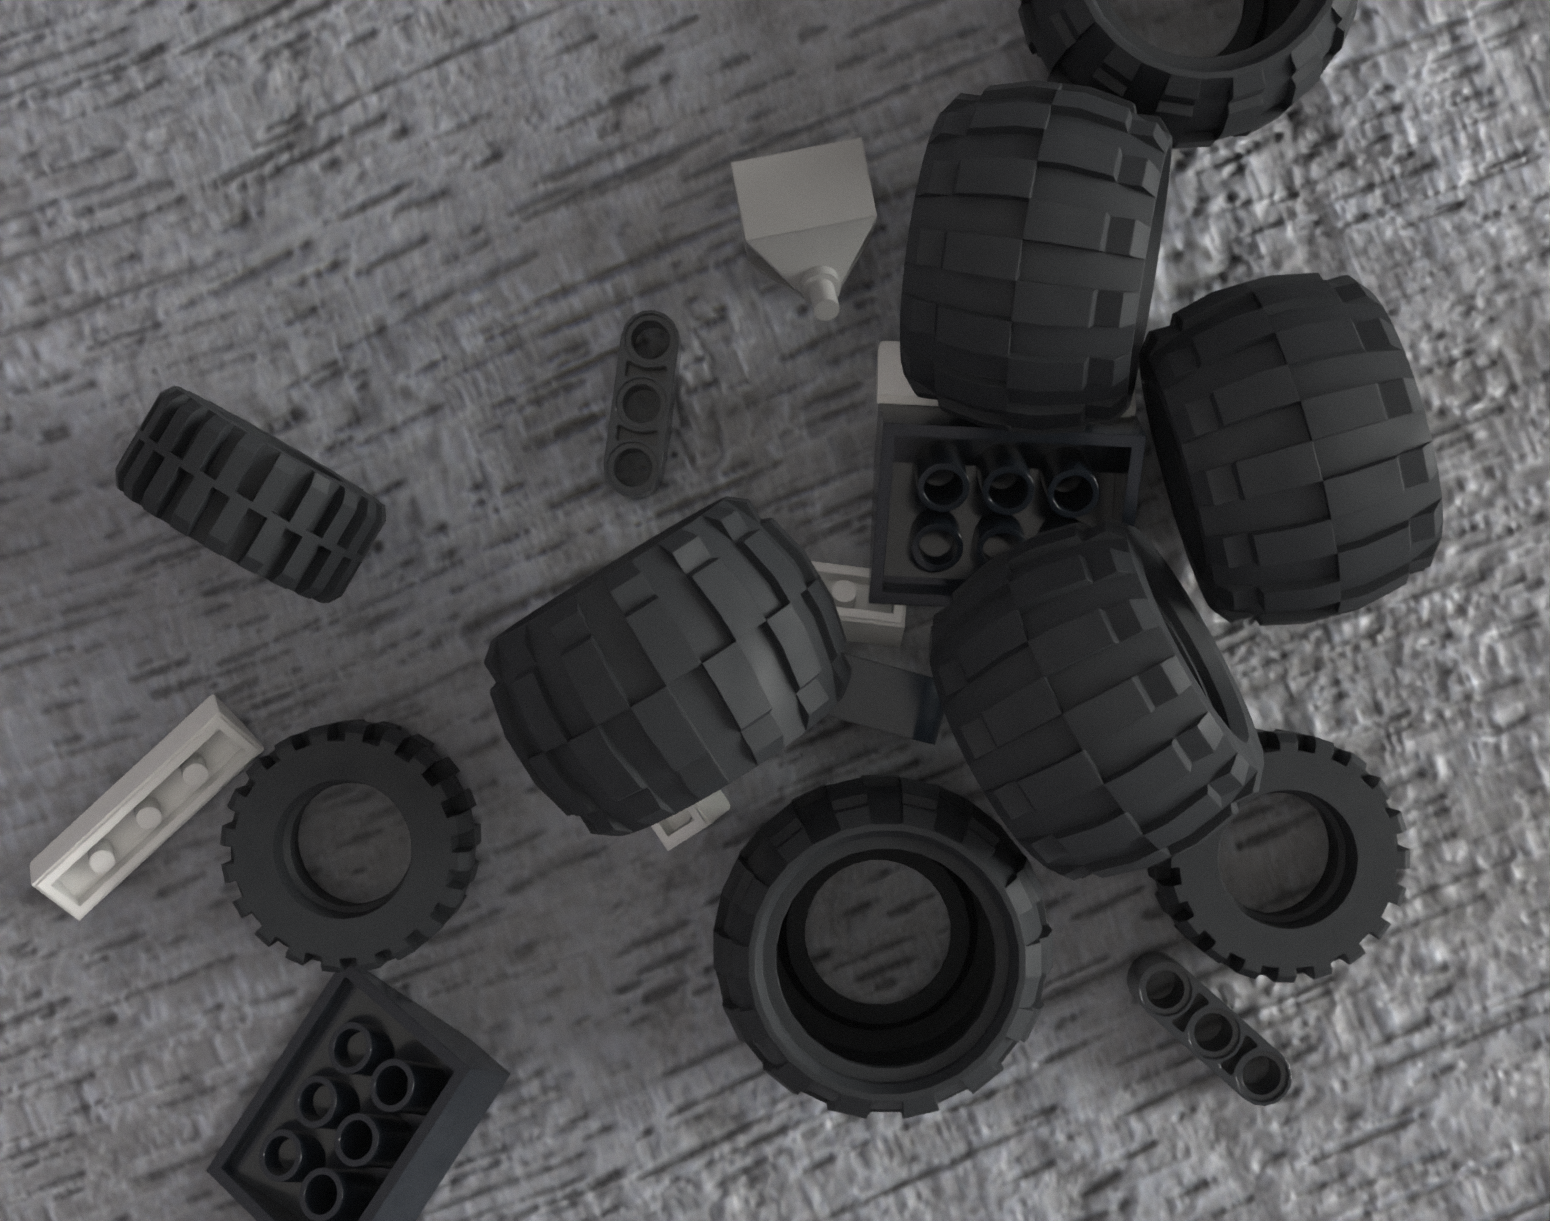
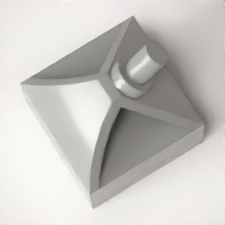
(807, 218)

